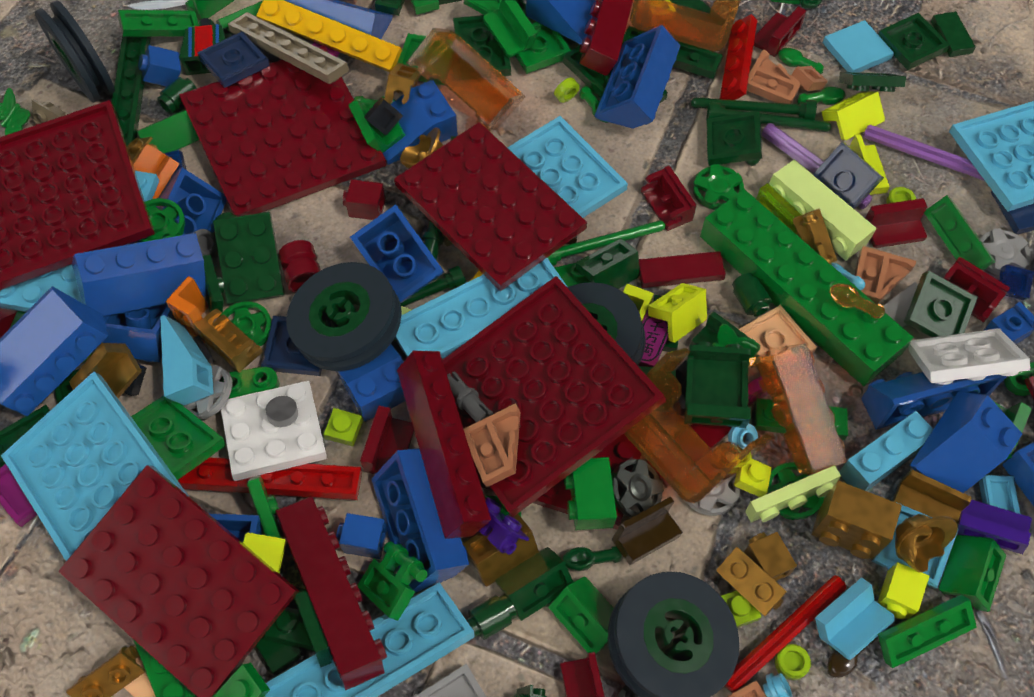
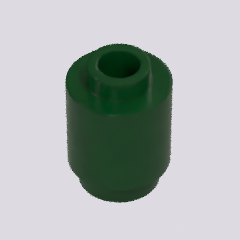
(169, 97)
(751, 294)
(491, 616)

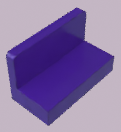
(1004, 526)

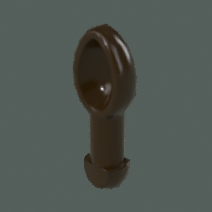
(840, 666)

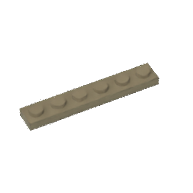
(290, 48)

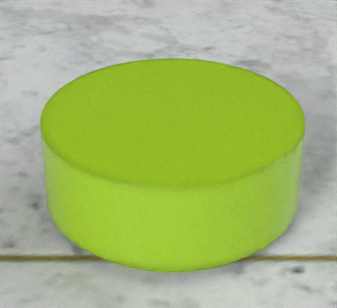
(566, 90)
(900, 194)
(793, 662)

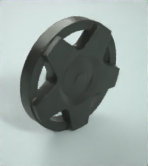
(636, 486)

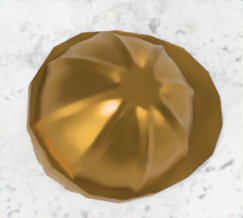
(427, 145)
(923, 538)

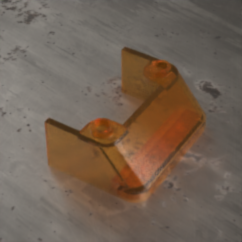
(687, 24)
(467, 75)
(677, 449)

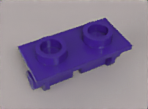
(505, 528)

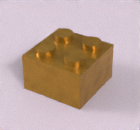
(856, 520)

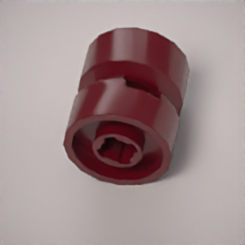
(298, 263)

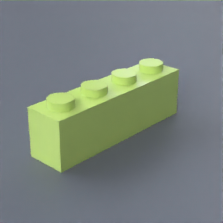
(806, 193)

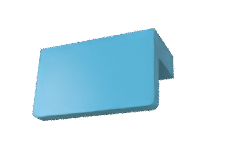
(853, 620)

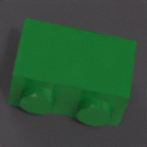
(591, 495)

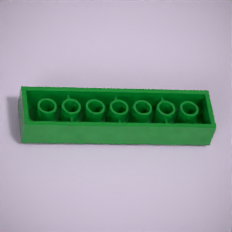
(801, 281)

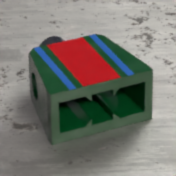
(196, 40)

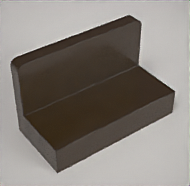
(646, 532)

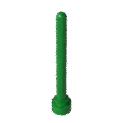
(605, 240)

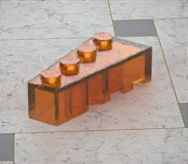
(800, 407)

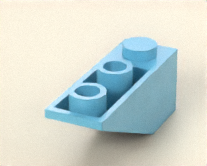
(185, 368)

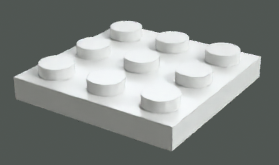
(968, 356)
(262, 448)

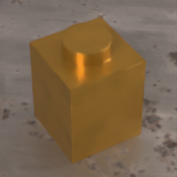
(771, 555)

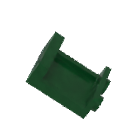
(717, 385)

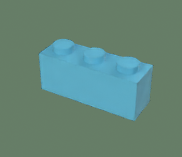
(886, 453)

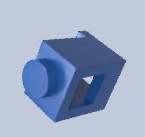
(1015, 323)

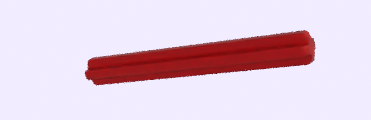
(785, 632)

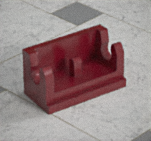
(669, 198)
(978, 283)

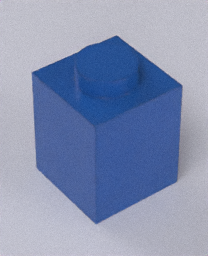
(159, 65)
(362, 535)

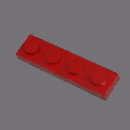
(738, 58)

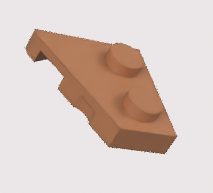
(772, 81)
(881, 272)
(495, 444)

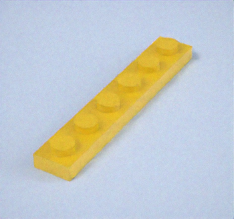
(330, 33)

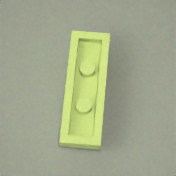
(792, 495)

